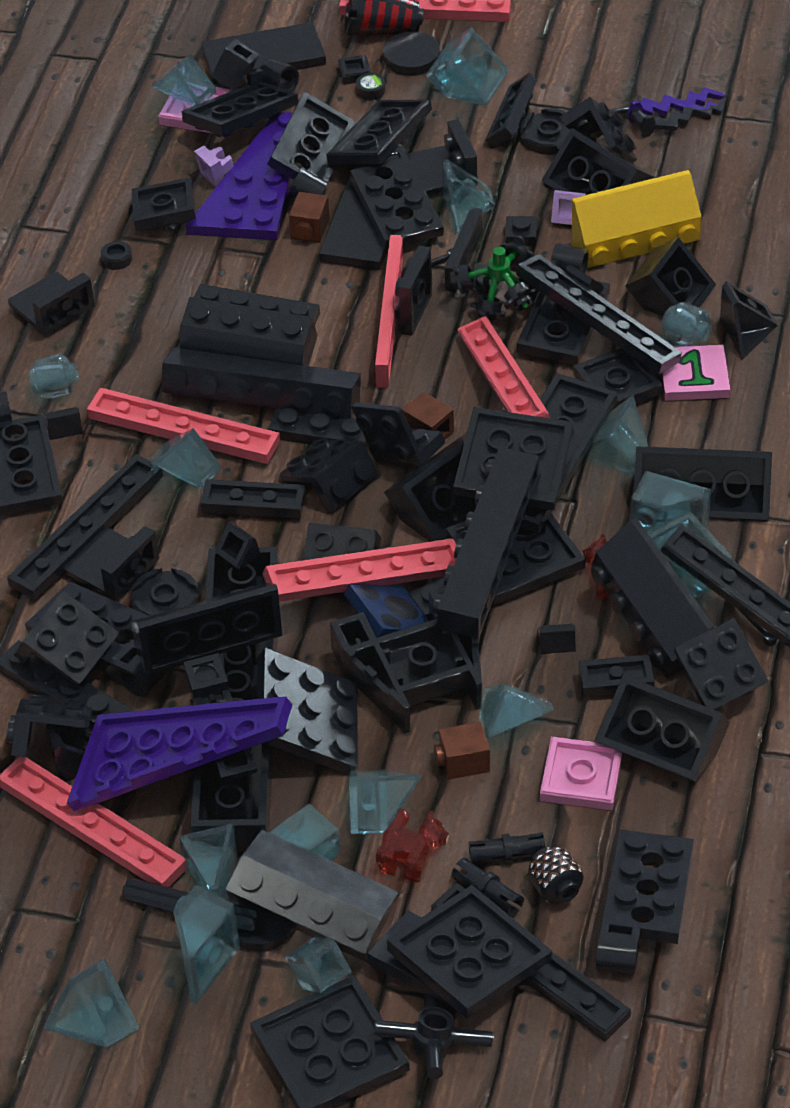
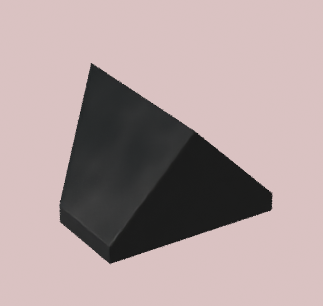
(744, 319)
(67, 749)

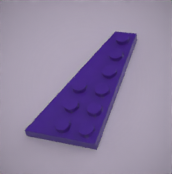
(250, 195)
(154, 744)

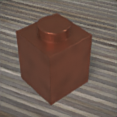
(309, 217)
(429, 414)
(463, 750)

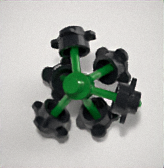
(487, 277)

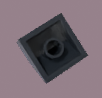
(670, 277)

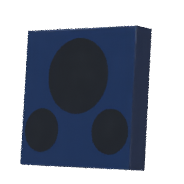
(385, 607)

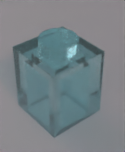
(318, 964)

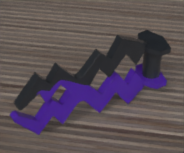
(646, 106)

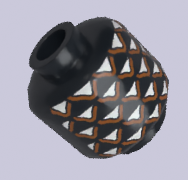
(555, 874)

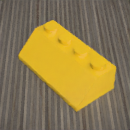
(636, 218)

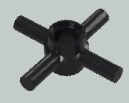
(433, 1034)

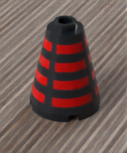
(381, 16)

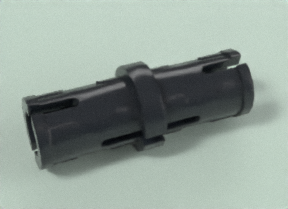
(505, 848)
(489, 885)

